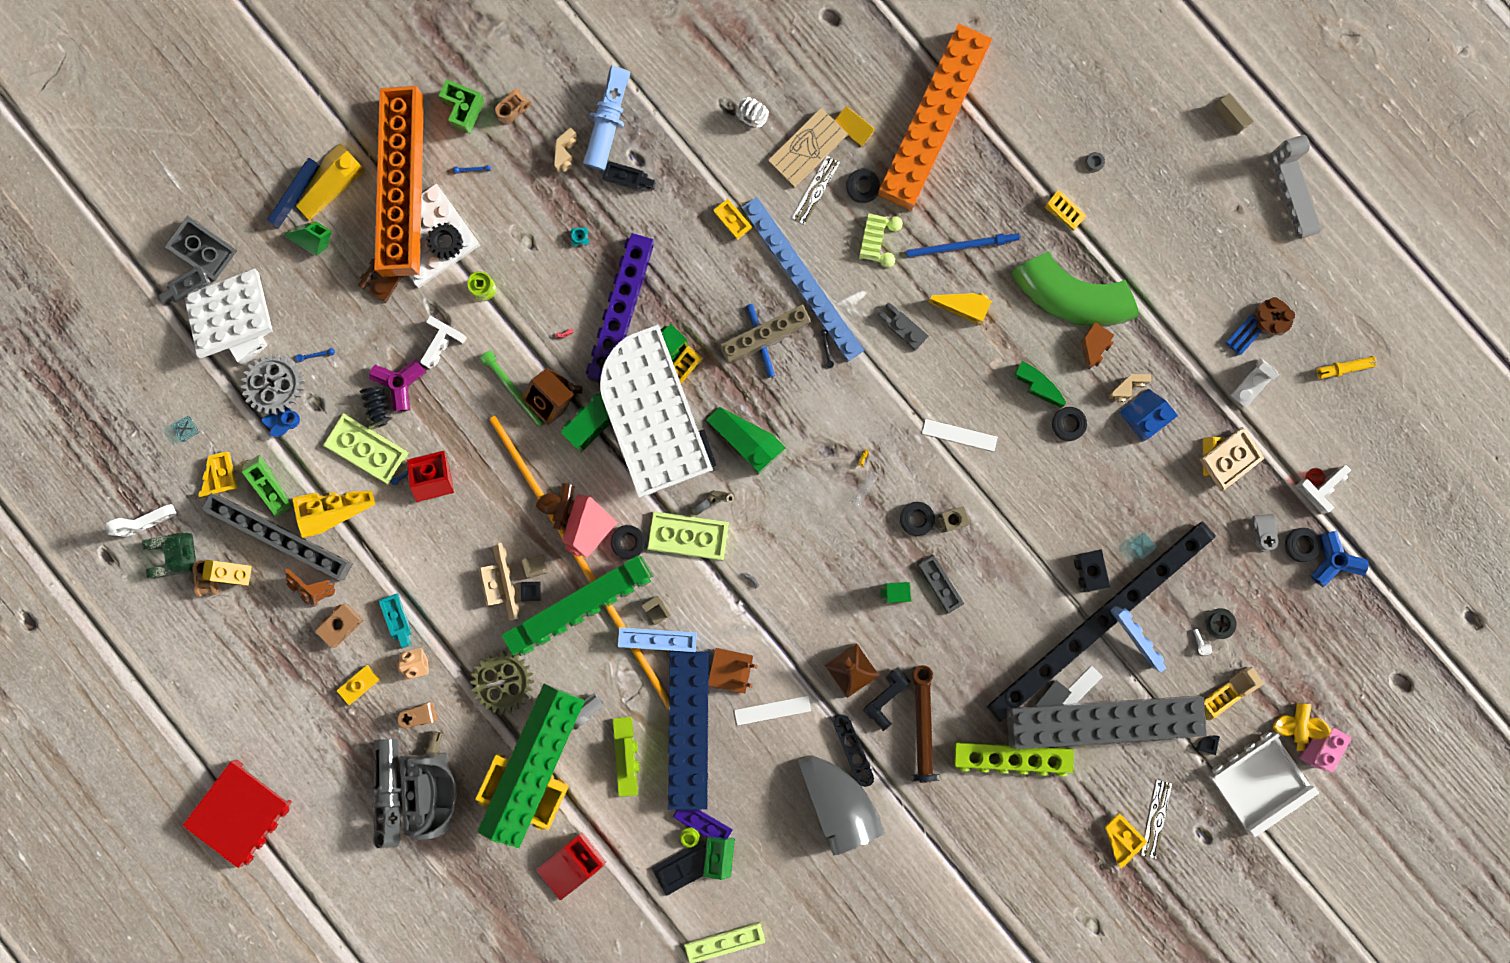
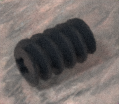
(375, 406)

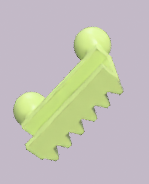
(873, 239)

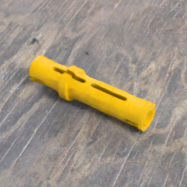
(1338, 369)

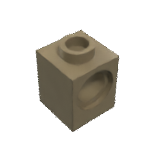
(962, 519)

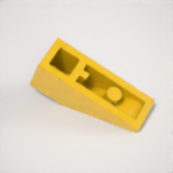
(968, 305)

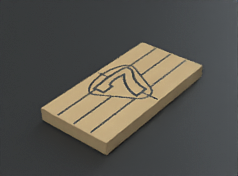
(808, 147)

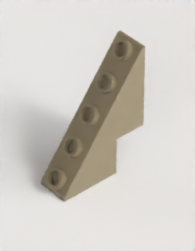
(765, 334)

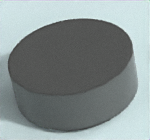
(1095, 162)
(701, 507)

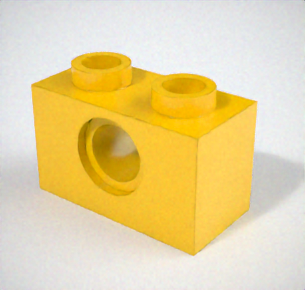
(226, 572)

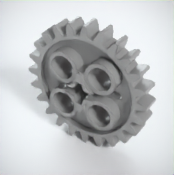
(264, 370)

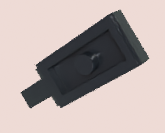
(627, 177)

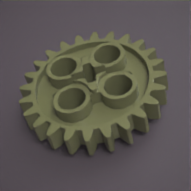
(506, 698)

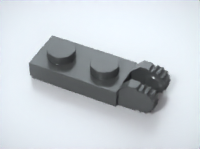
(904, 327)

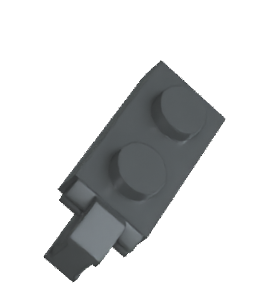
(185, 285)

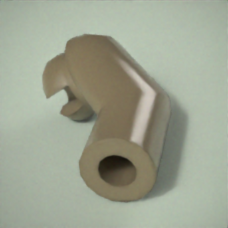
(720, 495)

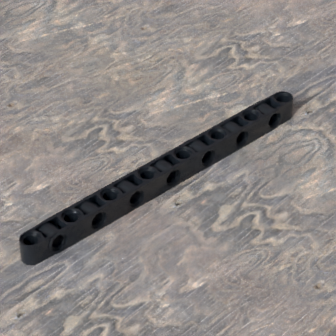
(1091, 631)

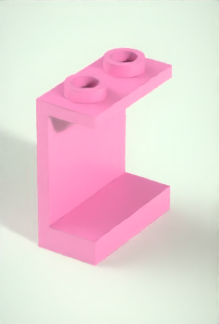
(1327, 752)

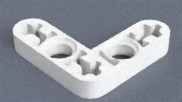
(127, 527)

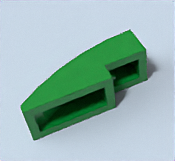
(1039, 384)

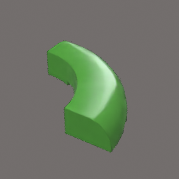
(1072, 298)

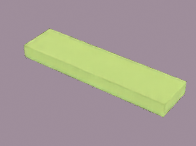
(724, 943)

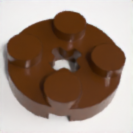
(1280, 310)

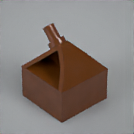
(549, 395)
(851, 670)

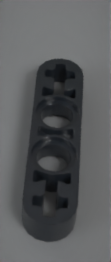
(851, 751)

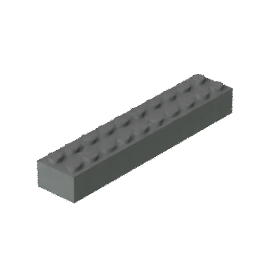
(1106, 722)

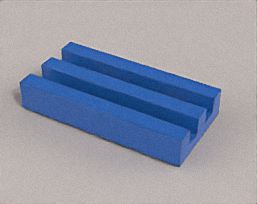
(1235, 347)

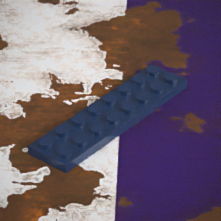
(688, 730)

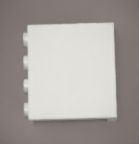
(1262, 784)

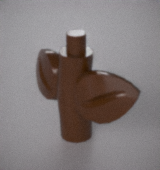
(556, 505)

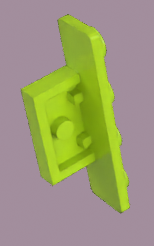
(625, 756)

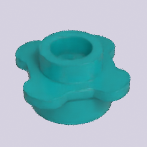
(575, 232)

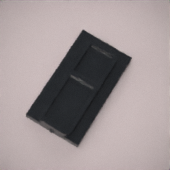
(681, 868)

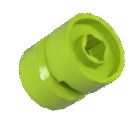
(481, 286)

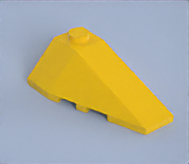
(332, 177)
(320, 513)

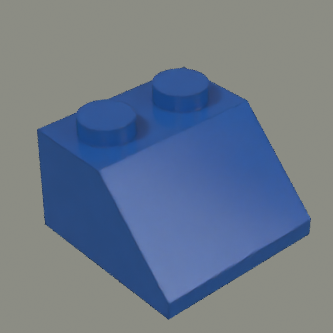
(1148, 414)

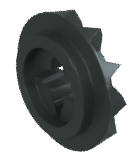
(1225, 631)

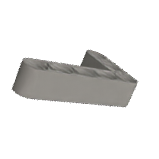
(1293, 186)

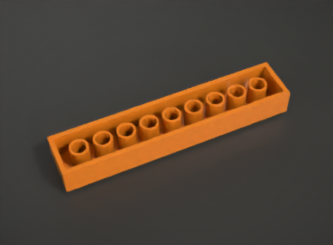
(934, 117)
(399, 181)

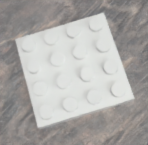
(436, 210)
(228, 313)

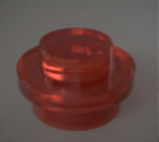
(1316, 476)

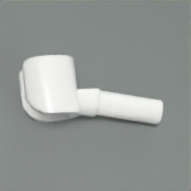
(1203, 649)

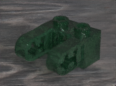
(178, 554)

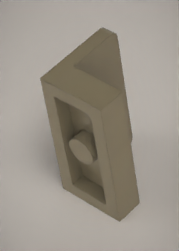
(1233, 113)

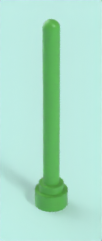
(489, 360)

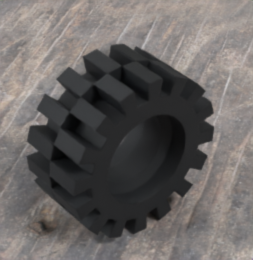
(441, 230)

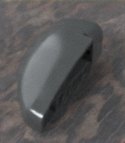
(841, 805)

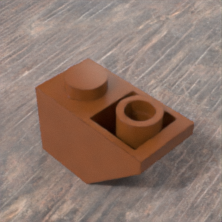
(1094, 343)

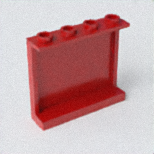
(237, 815)

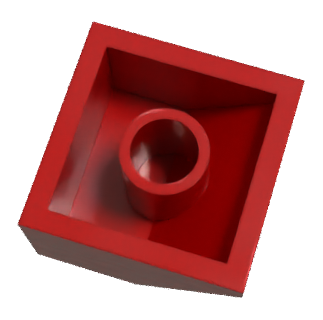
(430, 476)

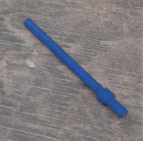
(999, 239)

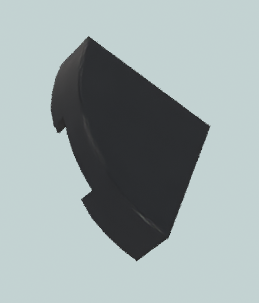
(1208, 744)

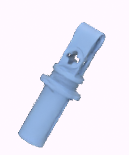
(606, 119)

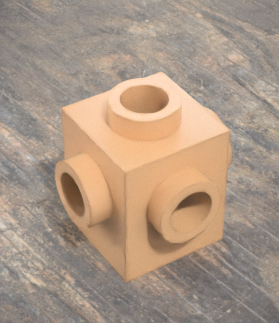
(413, 664)

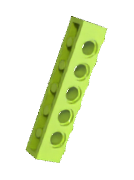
(1063, 756)

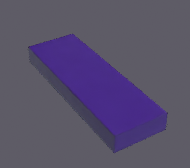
(703, 823)

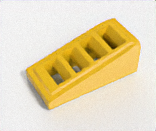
(1069, 206)
(688, 350)
(1211, 710)

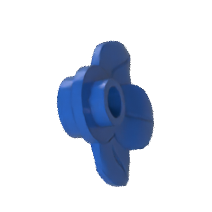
(279, 423)

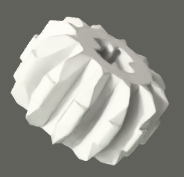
(752, 112)

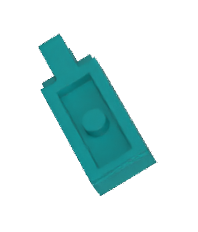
(396, 619)

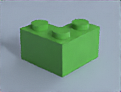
(465, 105)

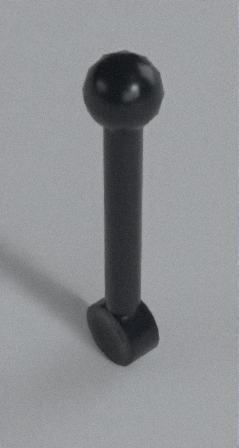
(830, 364)

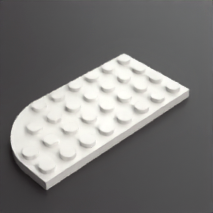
(651, 414)

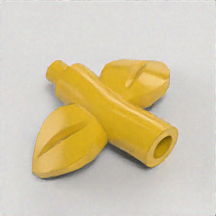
(1301, 726)

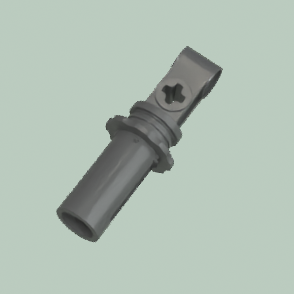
(386, 794)

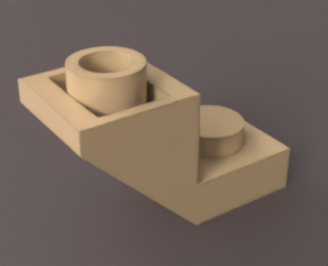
(563, 159)
(1124, 389)

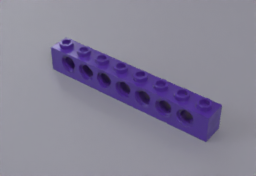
(635, 243)

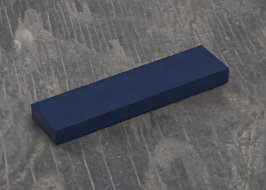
(293, 193)

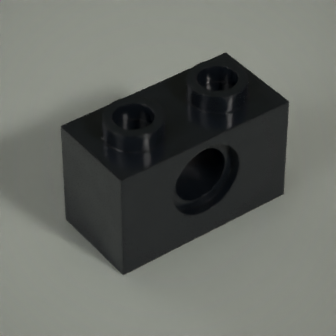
(1099, 579)

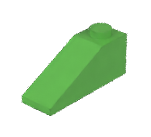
(266, 485)

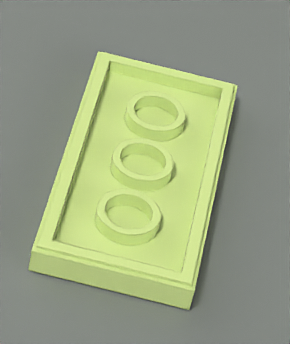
(365, 449)
(688, 535)

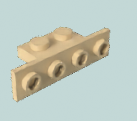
(497, 584)

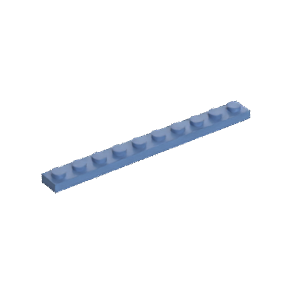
(802, 279)

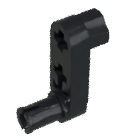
(898, 682)

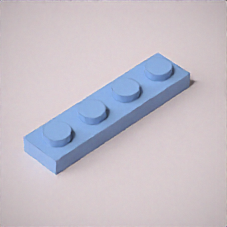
(657, 639)
(1143, 644)

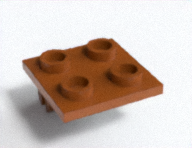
(309, 593)
(731, 670)

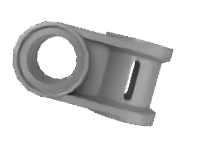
(1265, 529)

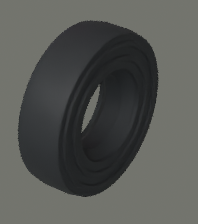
(865, 174)
(1058, 428)
(917, 530)
(1313, 538)
(616, 542)

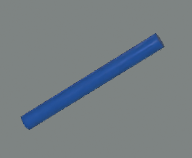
(764, 352)

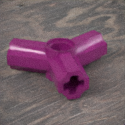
(400, 394)

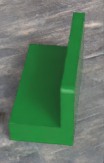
(719, 858)

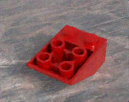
(571, 866)

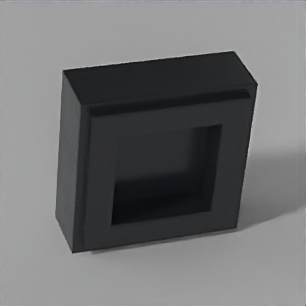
(531, 591)

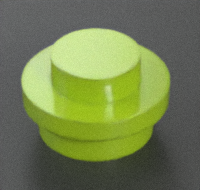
(689, 837)

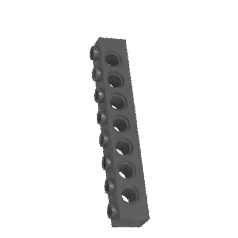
(277, 536)

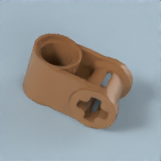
(515, 104)
(200, 583)
(420, 715)

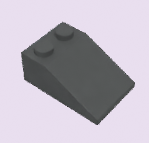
(200, 247)

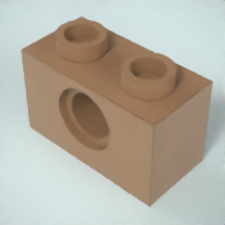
(350, 621)

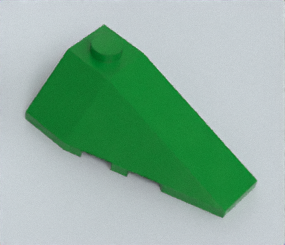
(748, 440)

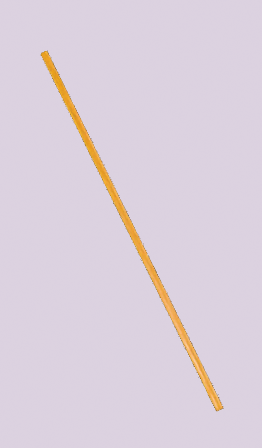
(580, 560)

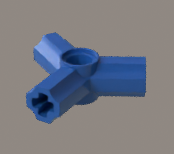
(1348, 563)

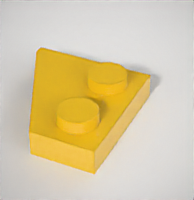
(219, 475)
(1123, 839)

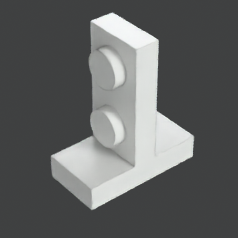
(440, 341)
(1254, 382)
(1317, 494)

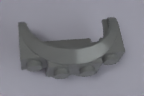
(428, 793)

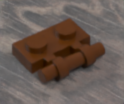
(382, 286)

